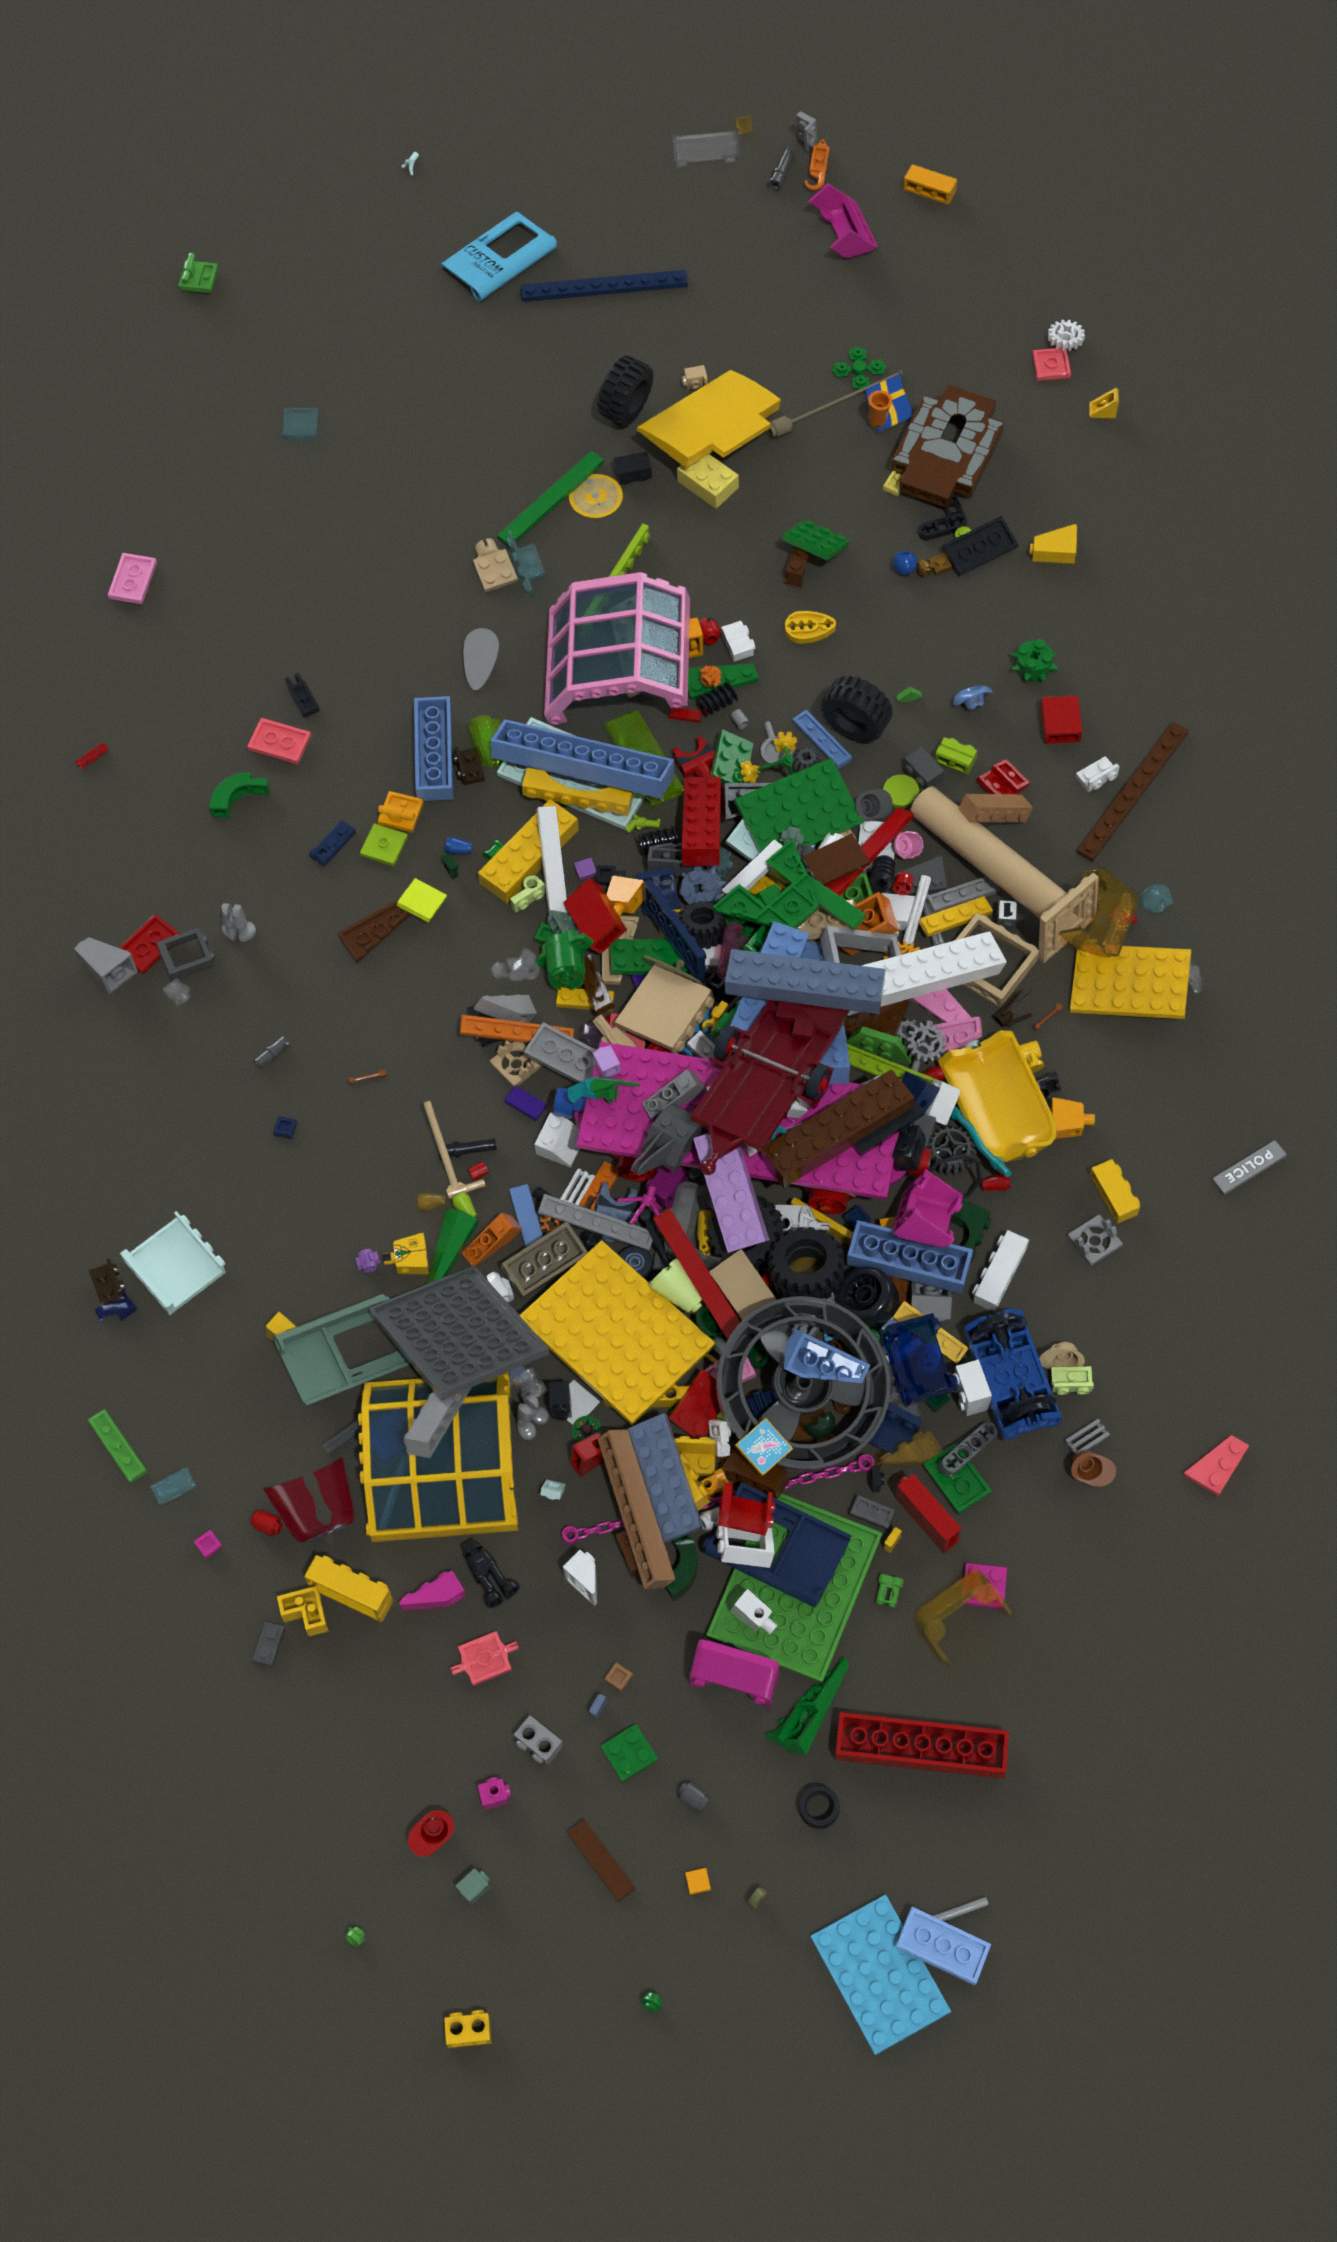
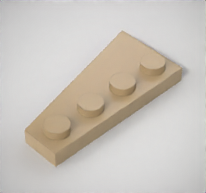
(631, 925)

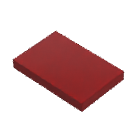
(143, 943)

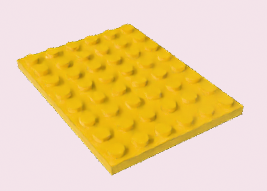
(617, 1332)

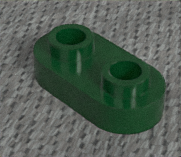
(759, 1351)

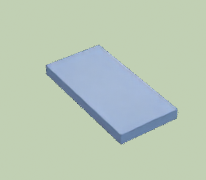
(943, 1946)

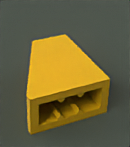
(1055, 546)

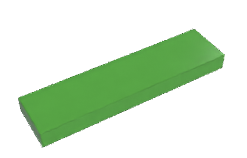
(117, 1446)

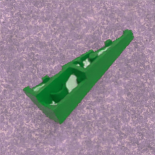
(453, 1236)
(800, 1727)

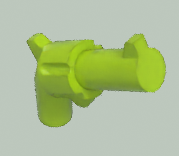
(641, 822)

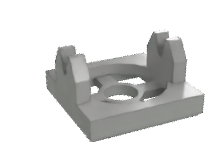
(1077, 1240)

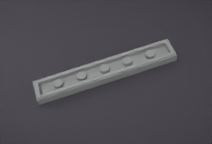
(595, 1222)

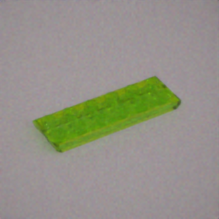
(633, 733)

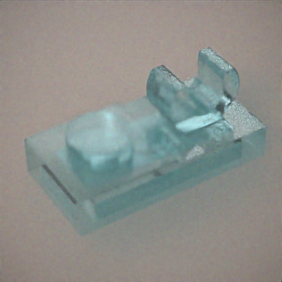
(173, 1486)

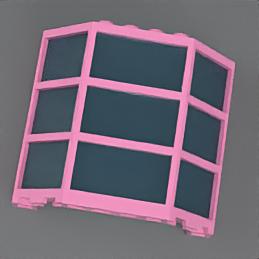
(617, 640)

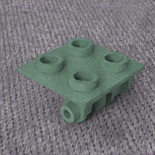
(561, 922)

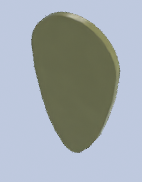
(676, 970)

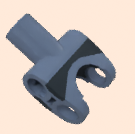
(619, 1210)

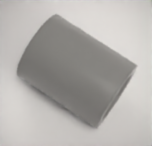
(740, 719)

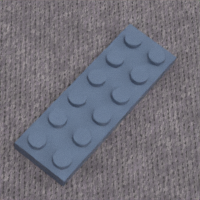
(665, 1478)

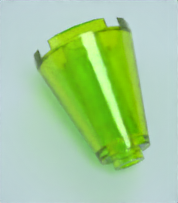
(481, 732)

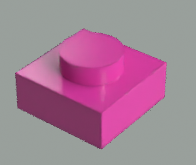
(208, 1544)

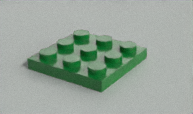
(816, 540)

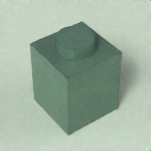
(473, 1886)

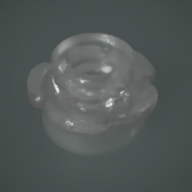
(499, 970)

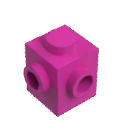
(494, 1793)

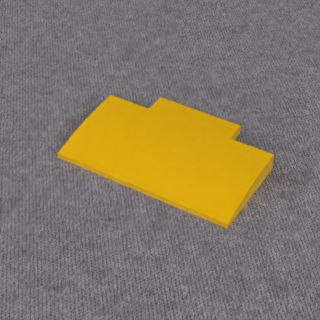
(712, 419)

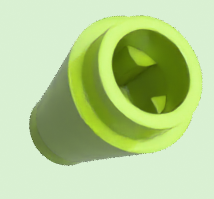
(464, 1203)

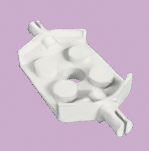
(800, 1217)

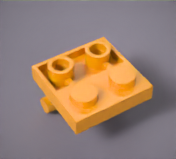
(400, 811)

